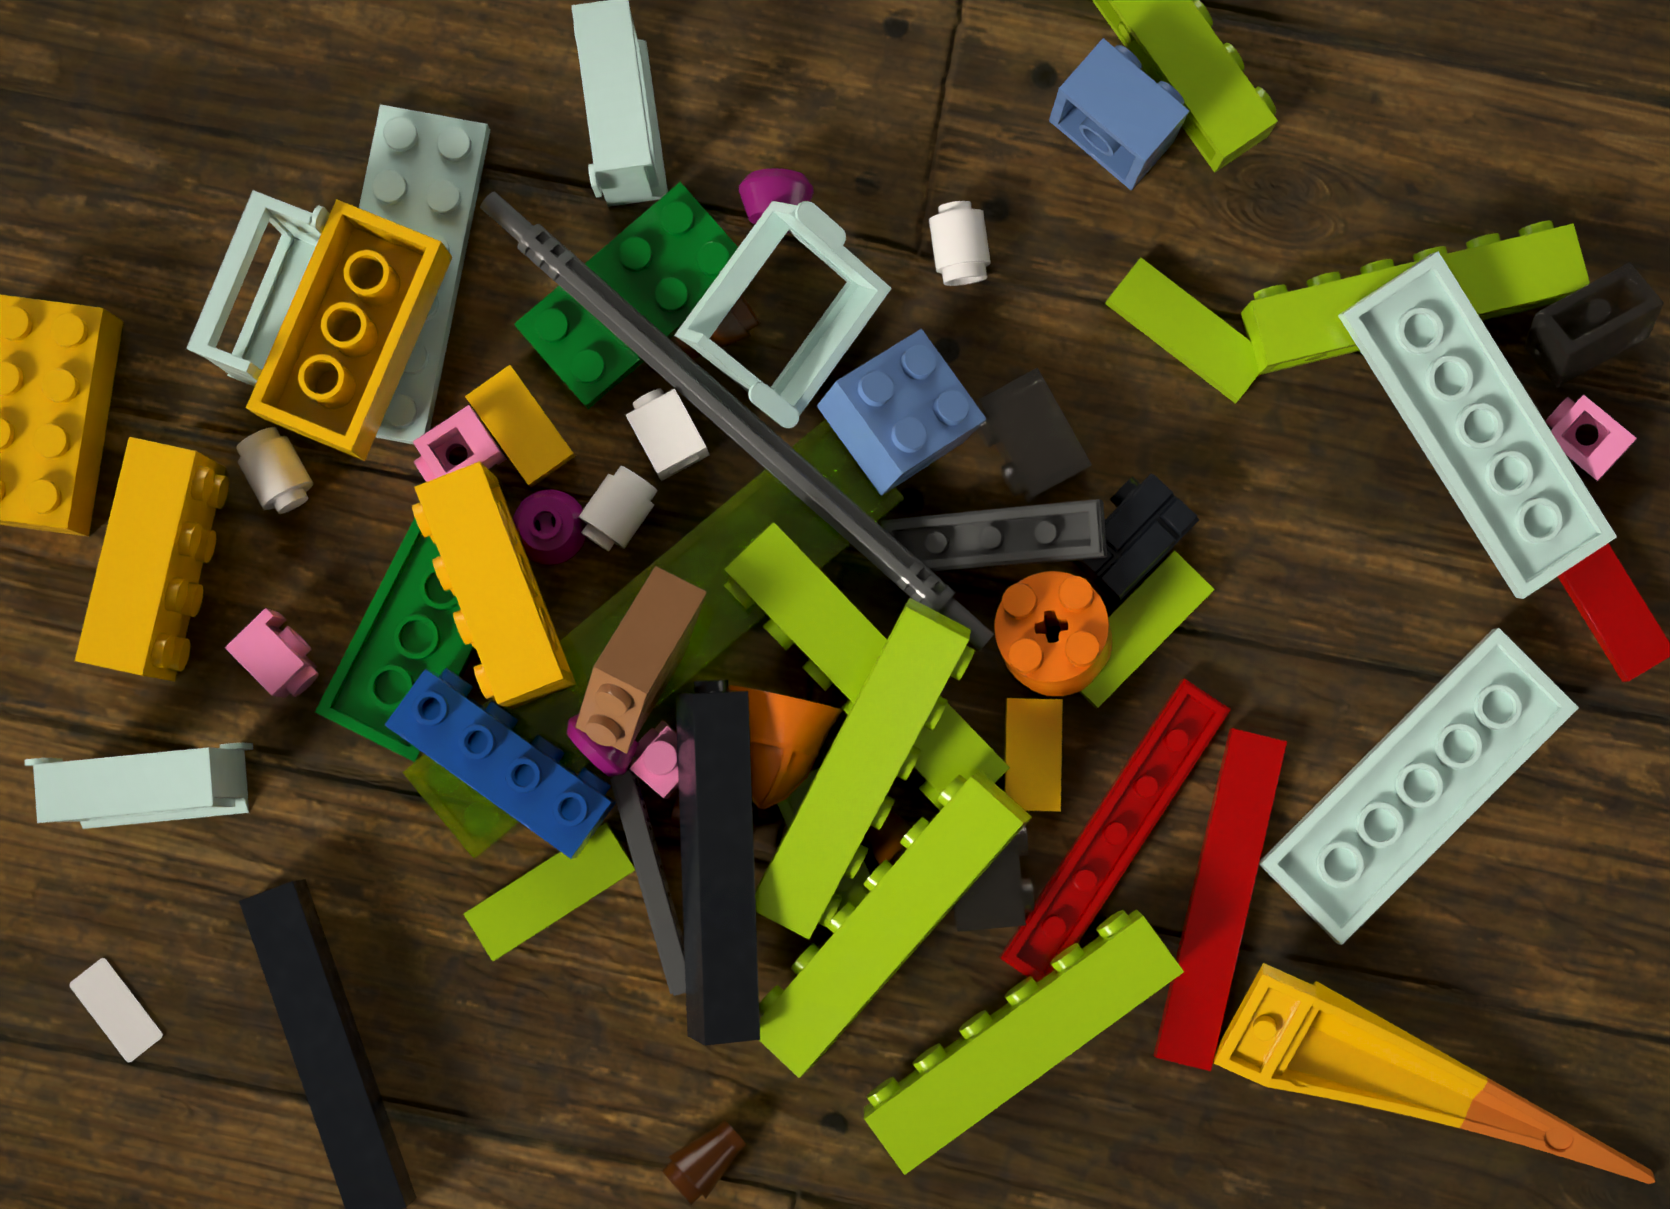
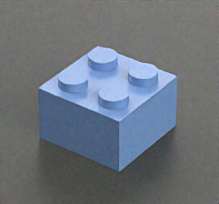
(1118, 112)
(900, 411)

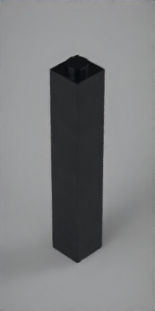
(717, 864)
(327, 1048)

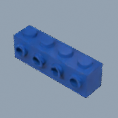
(501, 762)

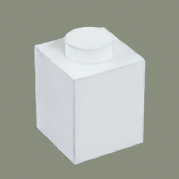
(666, 432)

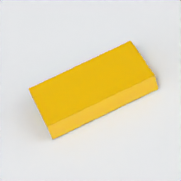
(520, 426)
(1033, 753)

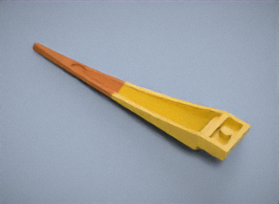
(1334, 1049)

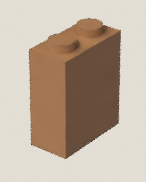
(640, 660)

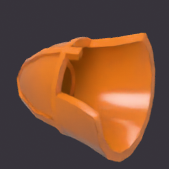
(783, 742)

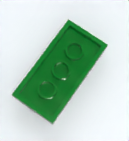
(657, 266)
(399, 637)

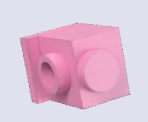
(460, 430)
(1611, 442)
(274, 656)
(658, 760)

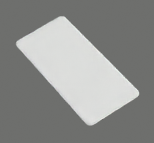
(116, 1010)

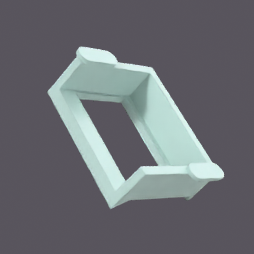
(619, 105)
(291, 257)
(828, 338)
(142, 786)

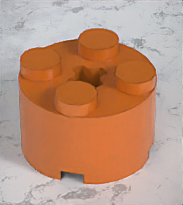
(1025, 619)

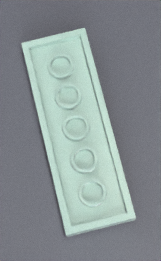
(426, 178)
(1477, 425)
(1418, 785)

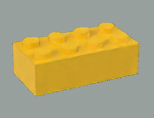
(350, 330)
(53, 410)
(153, 560)
(493, 585)

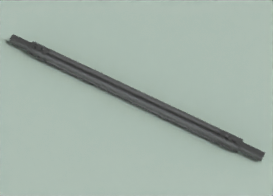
(733, 417)

